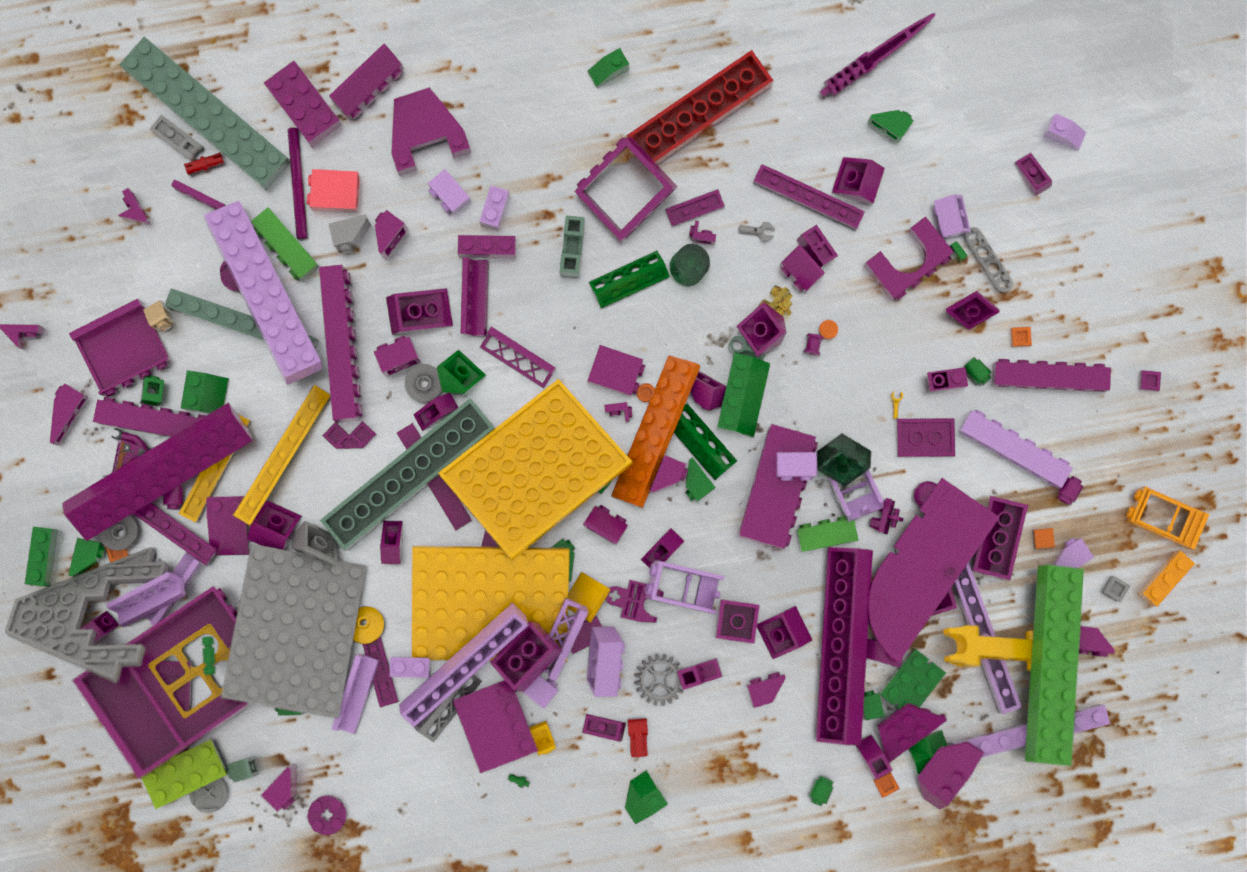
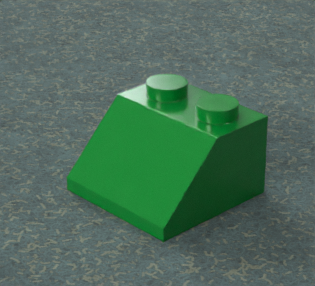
(203, 392)

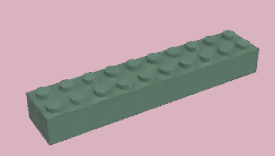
(205, 113)
(406, 475)

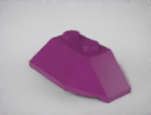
(948, 772)

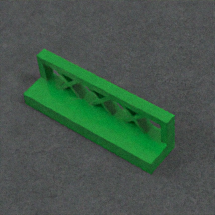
(630, 281)
(699, 443)

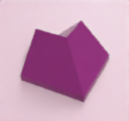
(972, 310)
(763, 329)

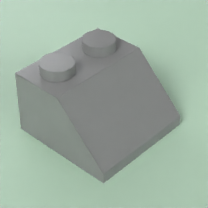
(349, 233)

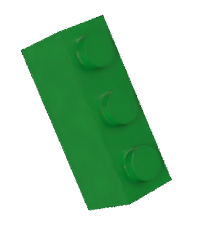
(41, 556)

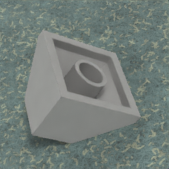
(315, 543)

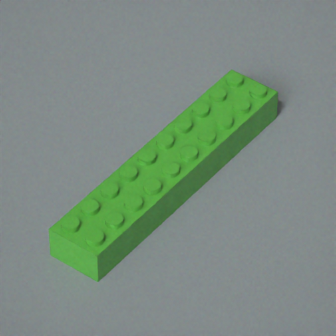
(1054, 665)

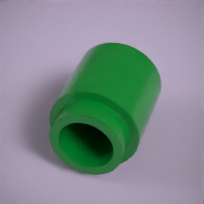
(978, 371)
(821, 791)

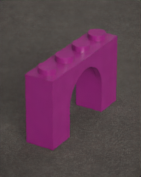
(896, 282)

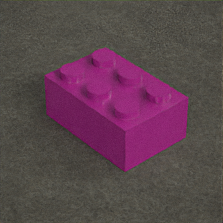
(526, 657)

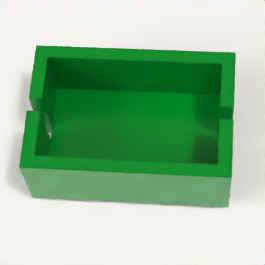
(912, 681)

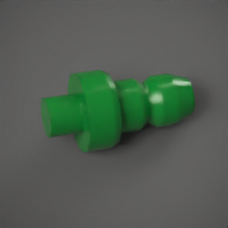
(521, 781)

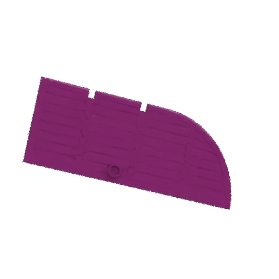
(927, 565)

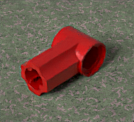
(638, 740)

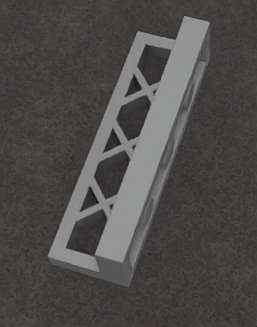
(434, 717)

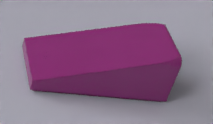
(1034, 174)
(604, 727)

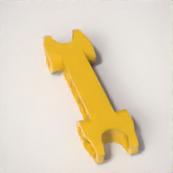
(973, 647)

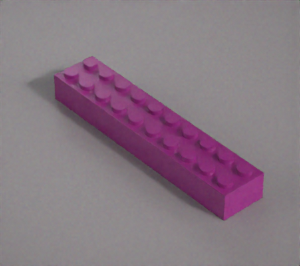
(157, 472)
(844, 646)

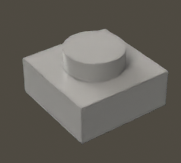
(1116, 588)

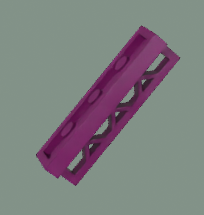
(474, 297)
(520, 350)

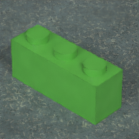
(826, 534)

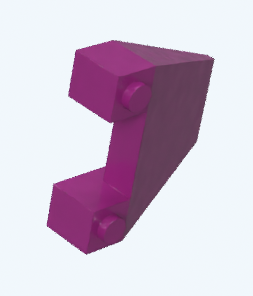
(422, 121)

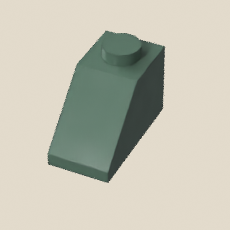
(242, 769)

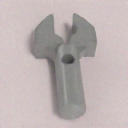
(758, 231)

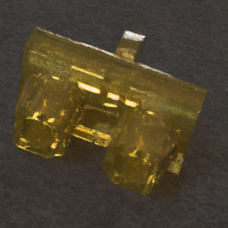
(781, 302)

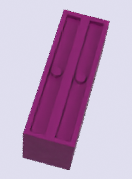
(773, 501)

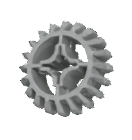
(648, 667)

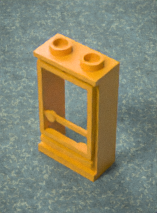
(1191, 530)

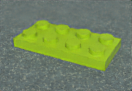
(184, 774)

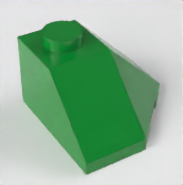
(643, 798)

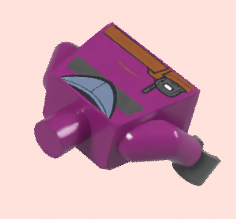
(128, 449)

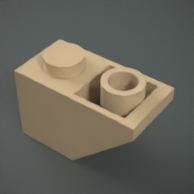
(159, 316)

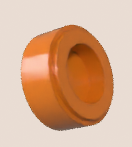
(828, 329)
(645, 392)

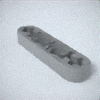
(985, 261)

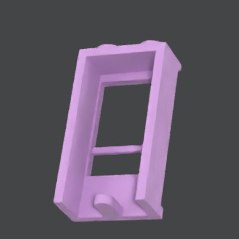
(862, 505)
(706, 590)

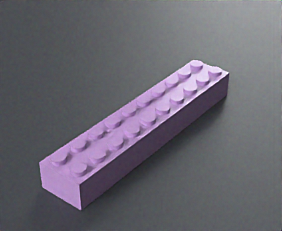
(263, 292)

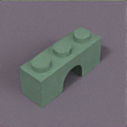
(572, 246)

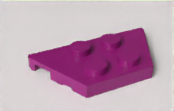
(907, 728)

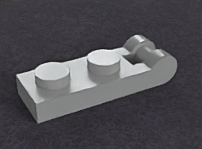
(175, 137)

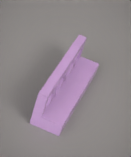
(186, 570)
(148, 600)
(570, 635)
(356, 693)

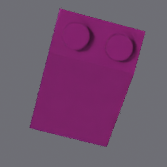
(419, 311)
(224, 529)

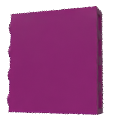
(121, 348)

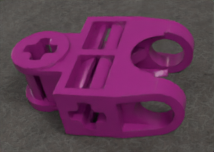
(626, 598)

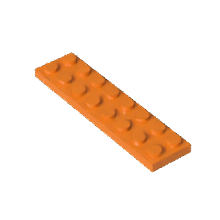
(656, 430)

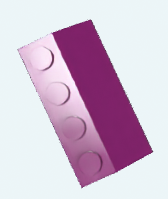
(367, 82)
(999, 549)

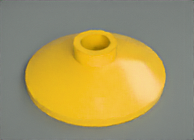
(372, 630)

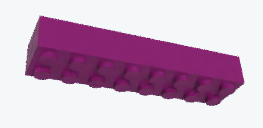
(339, 344)

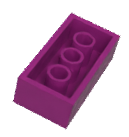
(302, 103)

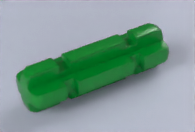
(208, 655)

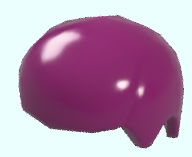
(923, 491)

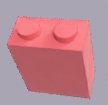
(333, 190)

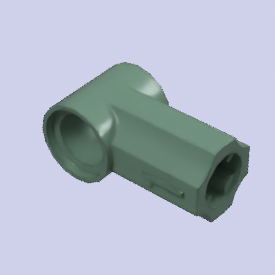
(746, 349)

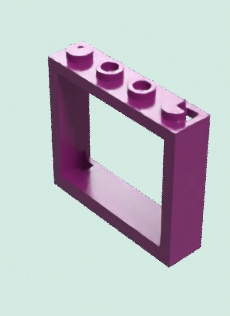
(648, 209)

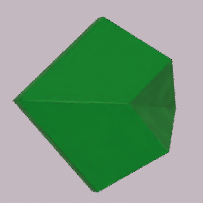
(459, 374)
(925, 749)

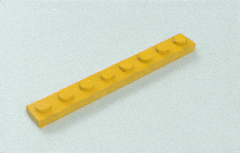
(281, 455)

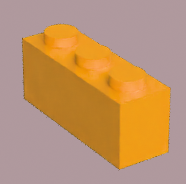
(1166, 578)

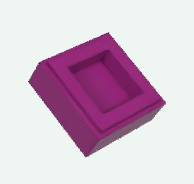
(1150, 380)

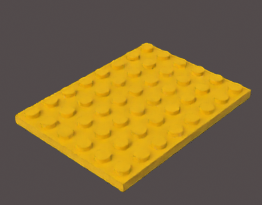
(535, 469)
(468, 587)

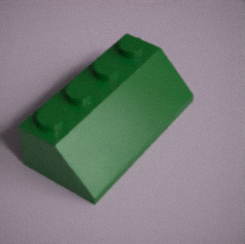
(743, 395)

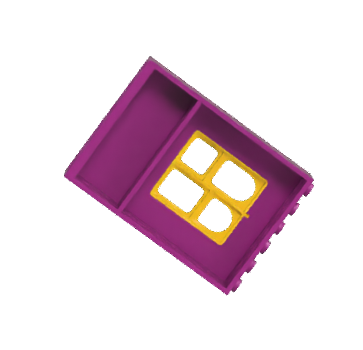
(141, 708)

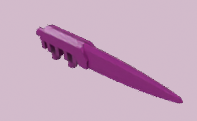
(868, 61)

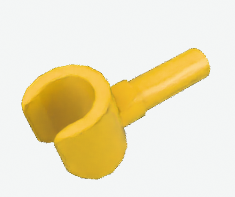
(896, 403)

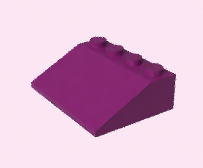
(494, 726)

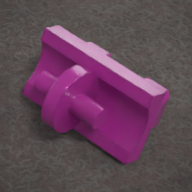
(883, 524)

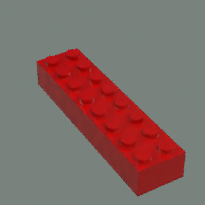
(703, 107)

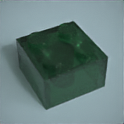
(843, 459)

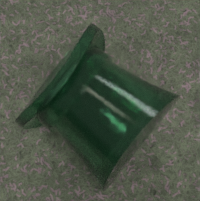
(689, 265)

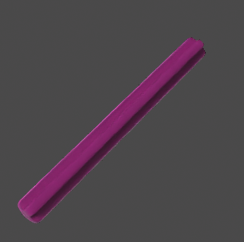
(297, 183)

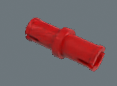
(203, 163)

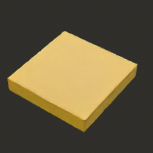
(588, 593)

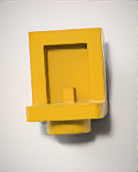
(543, 738)

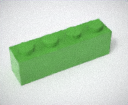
(284, 243)

